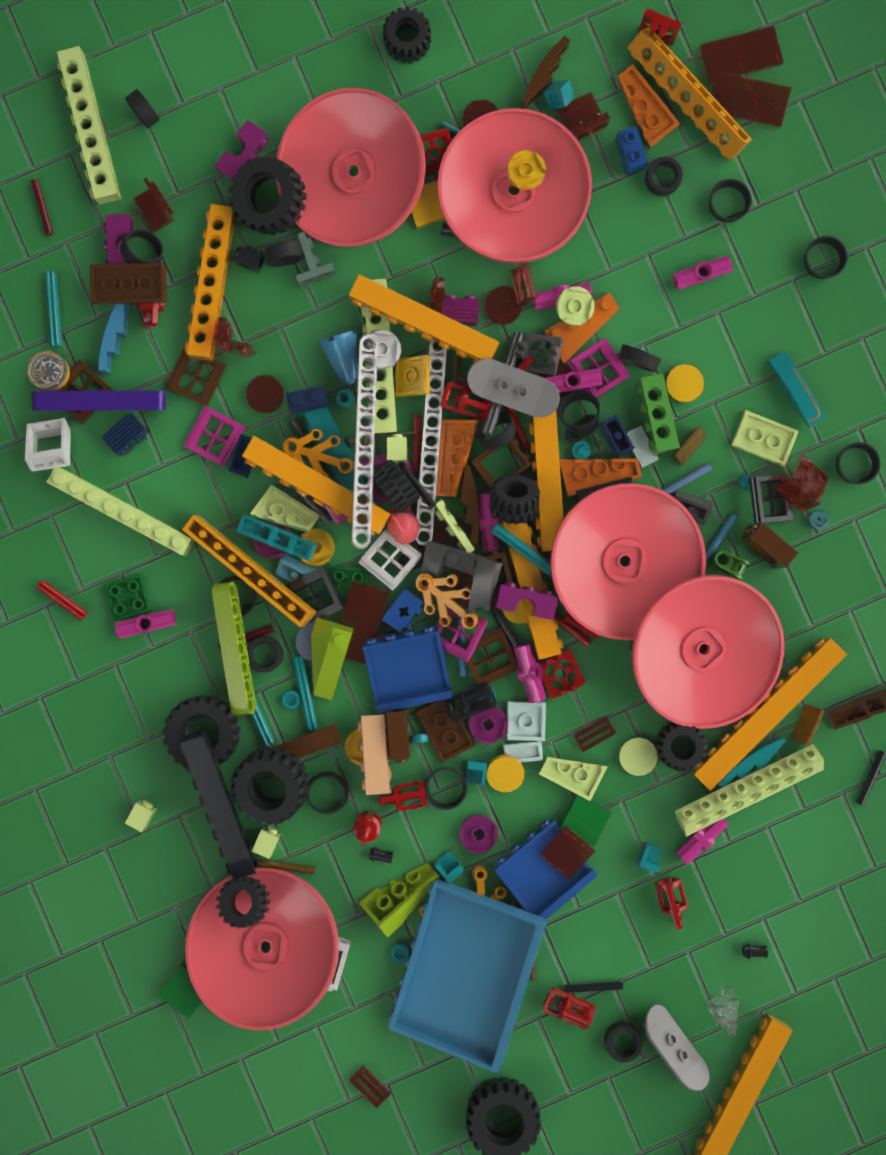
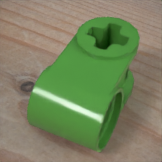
(733, 565)

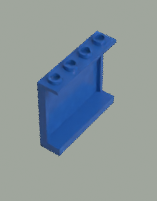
(407, 669)
(535, 881)

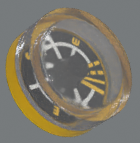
(48, 371)

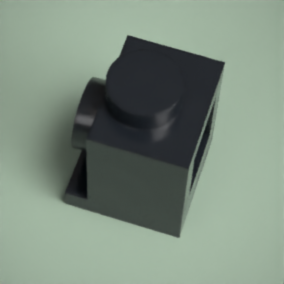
(249, 258)

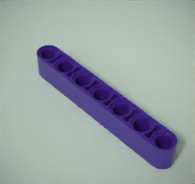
(97, 400)

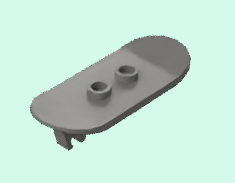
(513, 388)
(675, 1049)

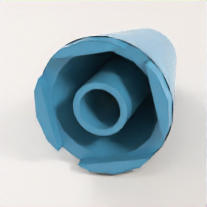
(342, 355)

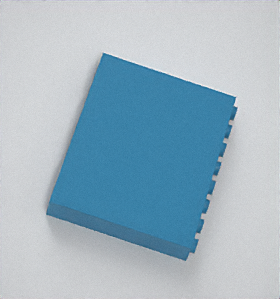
(467, 974)

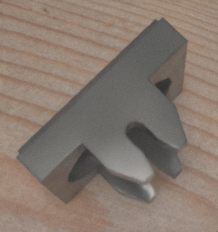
(556, 342)

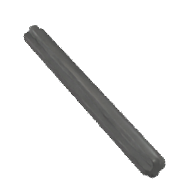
(495, 408)

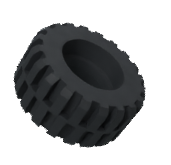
(245, 188)
(206, 706)
(260, 806)
(496, 1094)

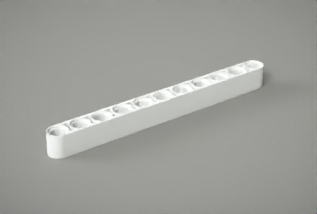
(428, 431)
(364, 432)

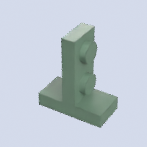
(315, 274)

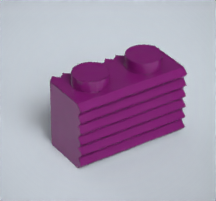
(461, 310)

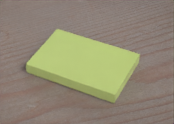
(764, 438)

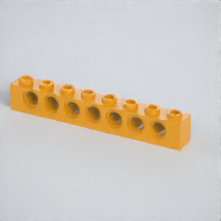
(699, 94)
(216, 215)

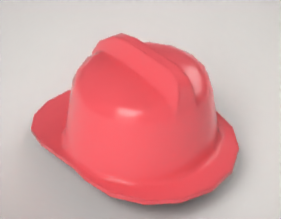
(403, 525)

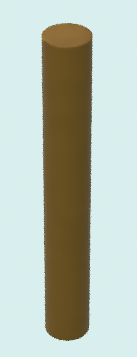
(287, 866)

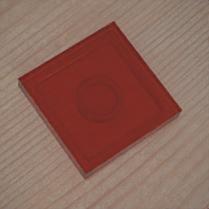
(567, 852)

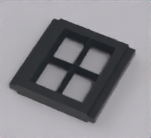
(757, 500)
(311, 578)

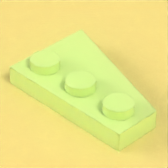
(284, 510)
(452, 528)
(573, 775)

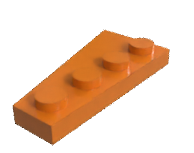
(648, 109)
(577, 335)
(454, 449)
(587, 473)

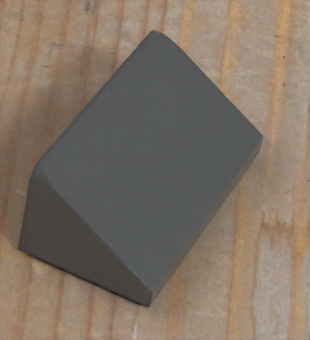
(697, 507)

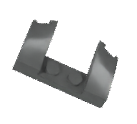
(484, 571)

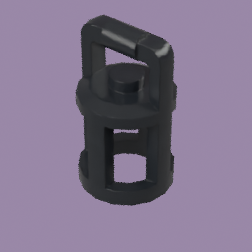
(469, 707)

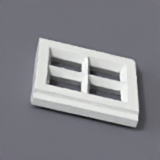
(378, 571)

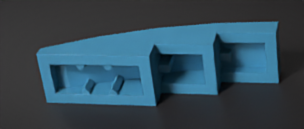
(116, 328)

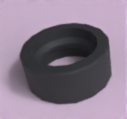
(142, 108)
(673, 165)
(283, 253)
(278, 658)
(623, 1056)

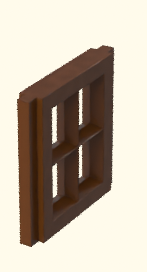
(75, 371)
(211, 382)
(496, 673)

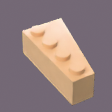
(375, 754)

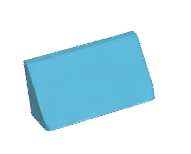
(293, 569)

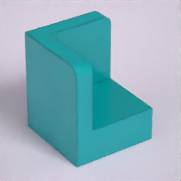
(559, 94)
(476, 771)
(649, 857)
(448, 866)

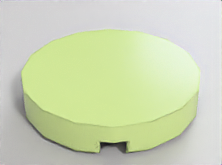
(575, 306)
(638, 756)

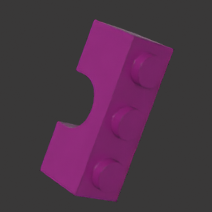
(254, 140)
(117, 228)
(543, 604)

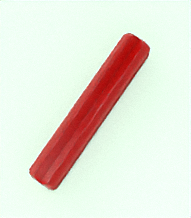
(62, 600)

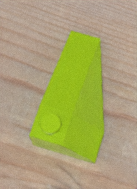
(329, 650)
(396, 901)

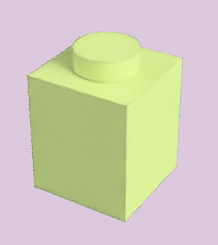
(397, 448)
(141, 815)
(266, 842)

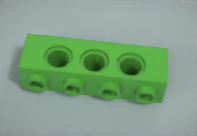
(656, 385)

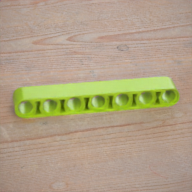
(233, 648)

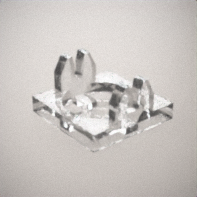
(727, 1009)

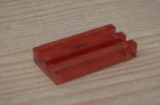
(521, 285)
(584, 748)
(380, 1086)

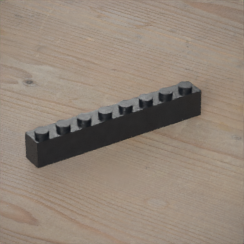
(218, 804)

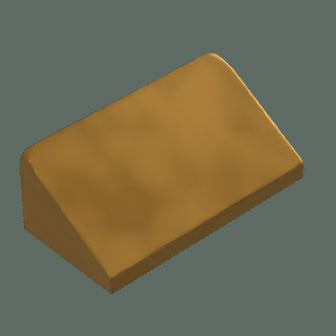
(689, 446)
(807, 724)

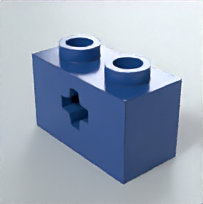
(631, 150)
(393, 616)

